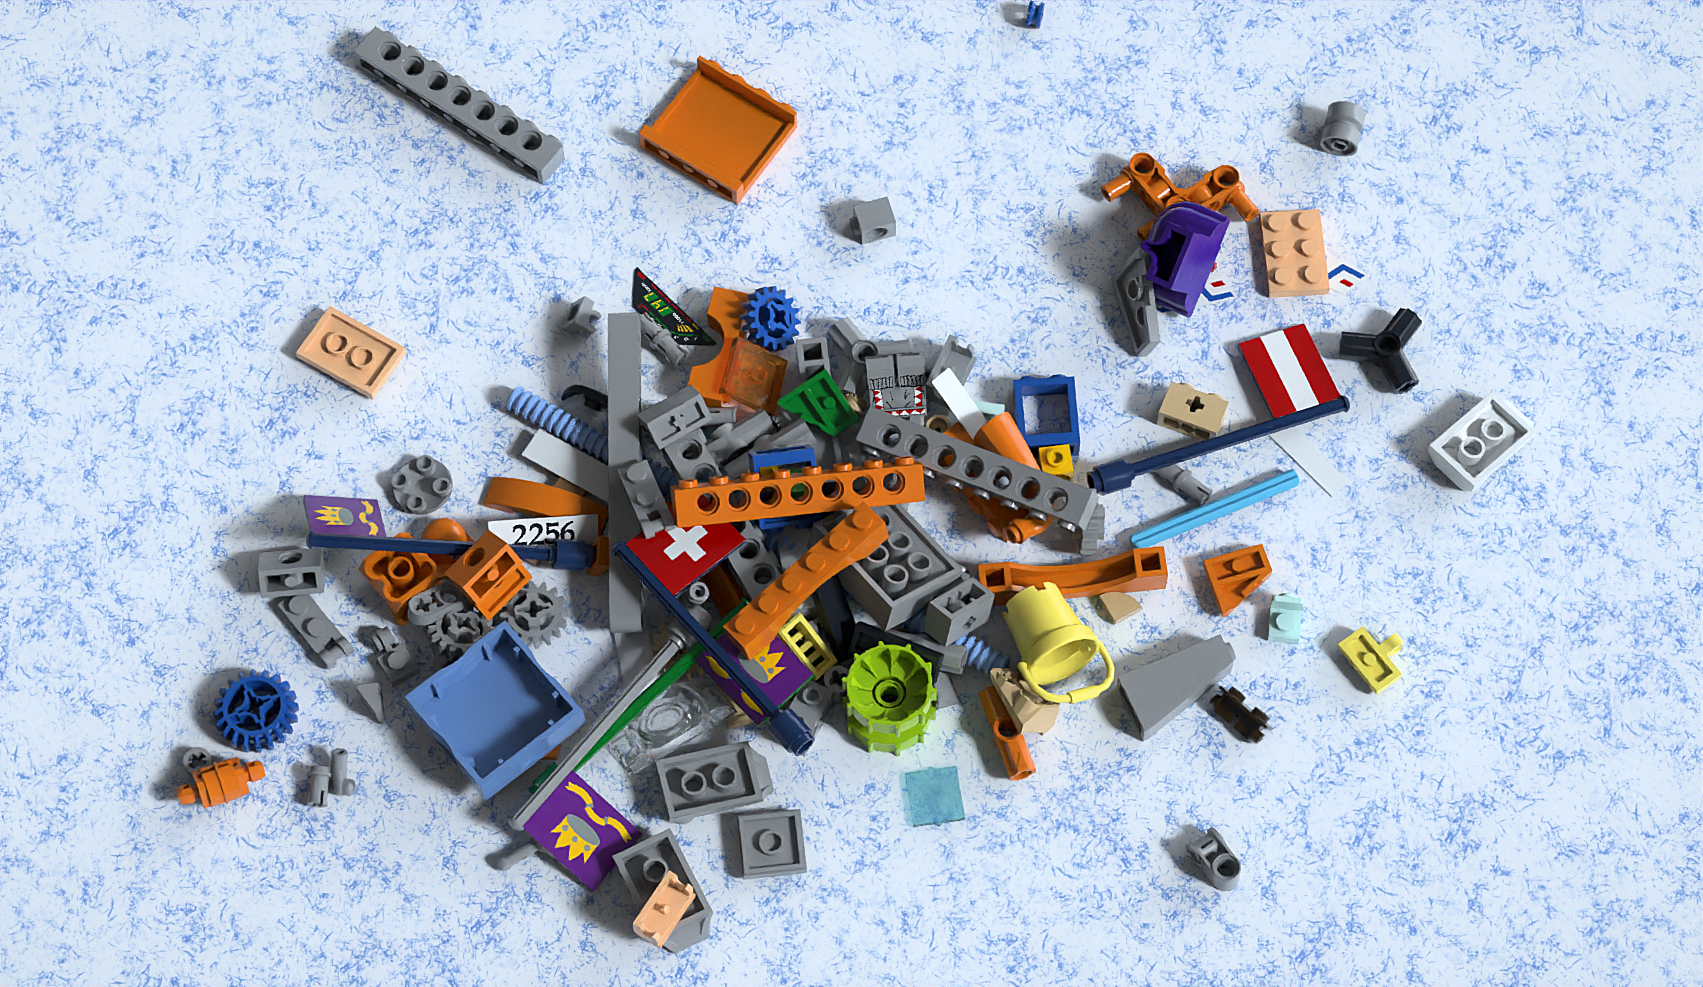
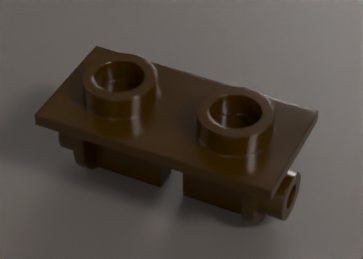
(1233, 704)

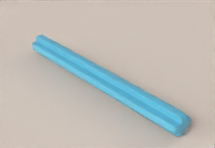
(1214, 509)

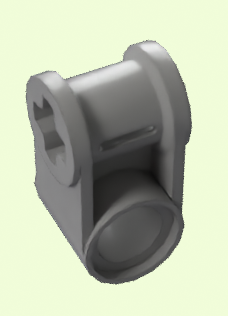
(1212, 854)

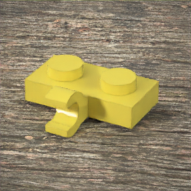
(1371, 659)

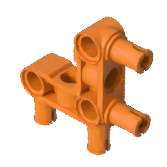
(1159, 192)

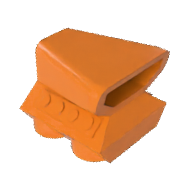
(400, 577)

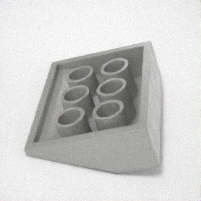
(897, 574)

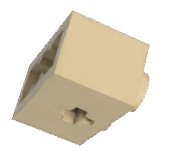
(1177, 414)

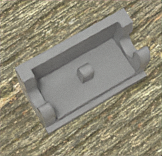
(960, 362)
(675, 416)

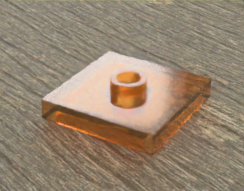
(753, 376)

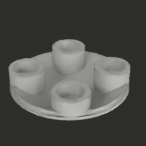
(422, 485)

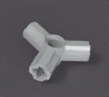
(855, 345)

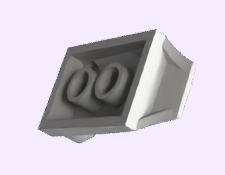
(712, 781)
(642, 871)

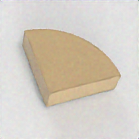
(1119, 605)

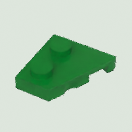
(821, 404)

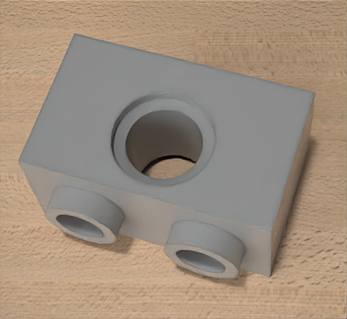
(291, 572)

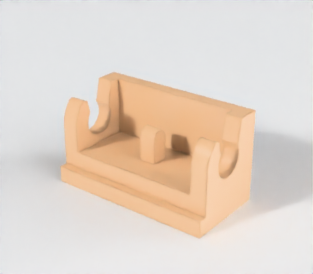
(663, 910)

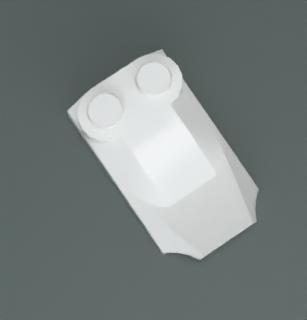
(1481, 442)

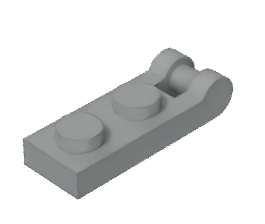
(646, 498)
(315, 628)

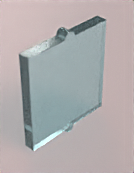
(934, 796)

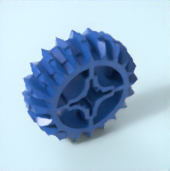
(245, 687)

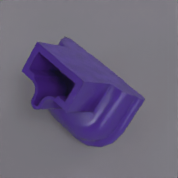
(1183, 253)

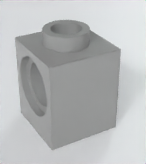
(873, 220)

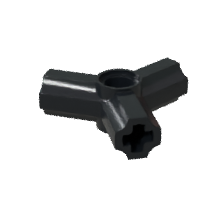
(1395, 336)

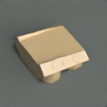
(1025, 707)

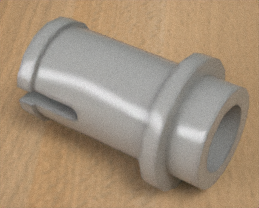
(318, 786)

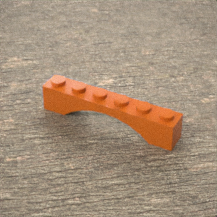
(1128, 572)
(767, 613)

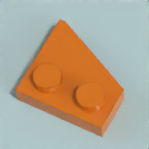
(1236, 576)

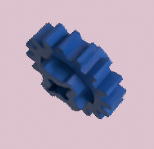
(770, 318)

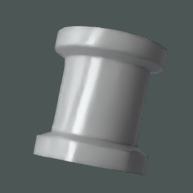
(839, 672)

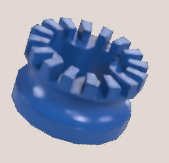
(1036, 14)

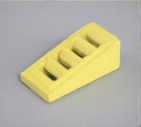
(812, 639)

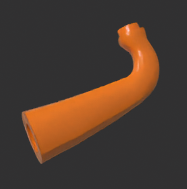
(1004, 438)

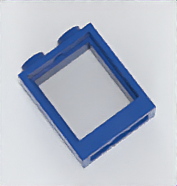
(1047, 386)
(782, 456)

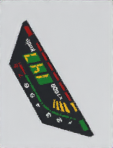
(668, 315)

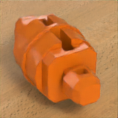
(220, 782)

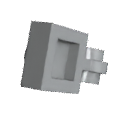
(396, 662)

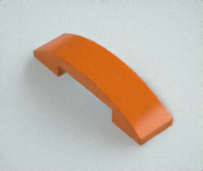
(541, 500)

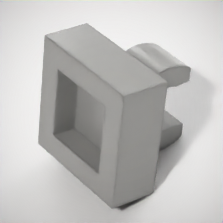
(578, 317)

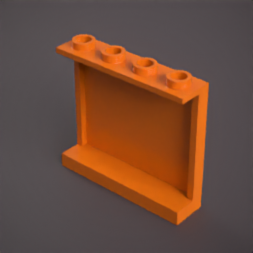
(720, 130)

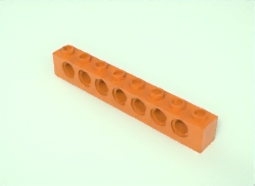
(907, 489)

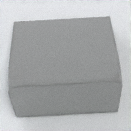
(945, 692)
(372, 698)

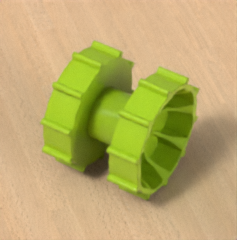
(889, 672)

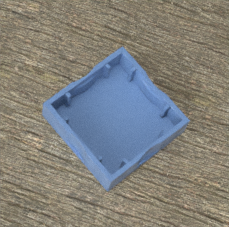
(495, 710)

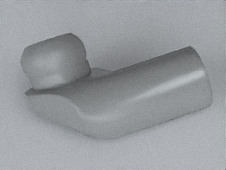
(339, 773)

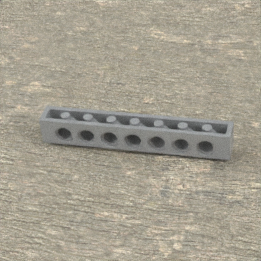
(536, 163)
(706, 466)
(1079, 500)

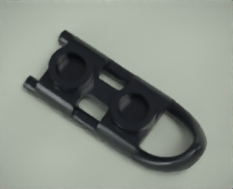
(593, 398)

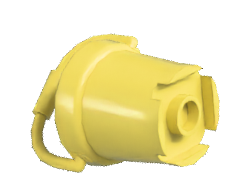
(1053, 643)

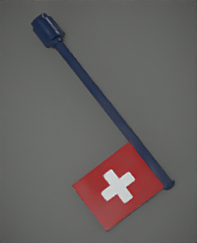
(674, 562)

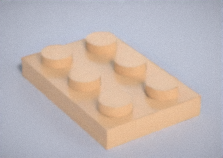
(1294, 253)
(351, 352)

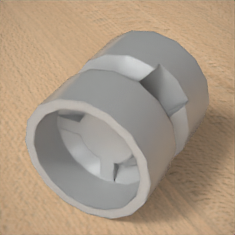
(1343, 128)

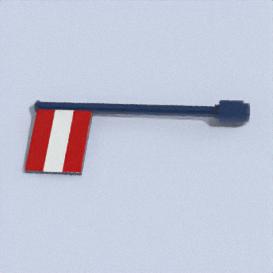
(1293, 389)

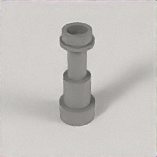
(696, 594)

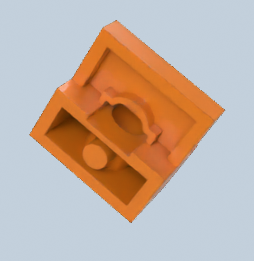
(488, 574)

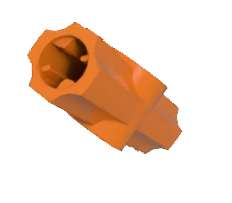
(1012, 749)

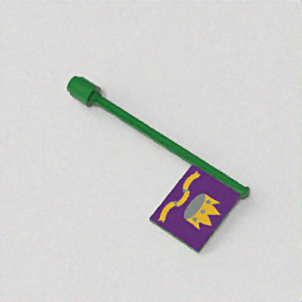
(772, 670)

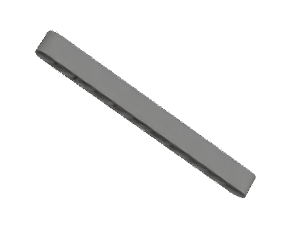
(623, 451)

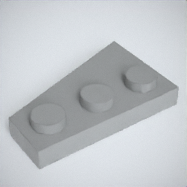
(1138, 302)

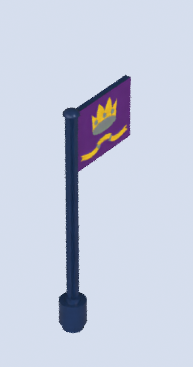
(359, 525)

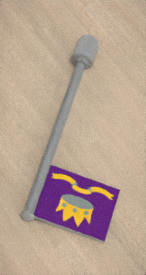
(568, 813)

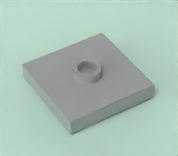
(771, 844)

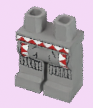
(901, 400)

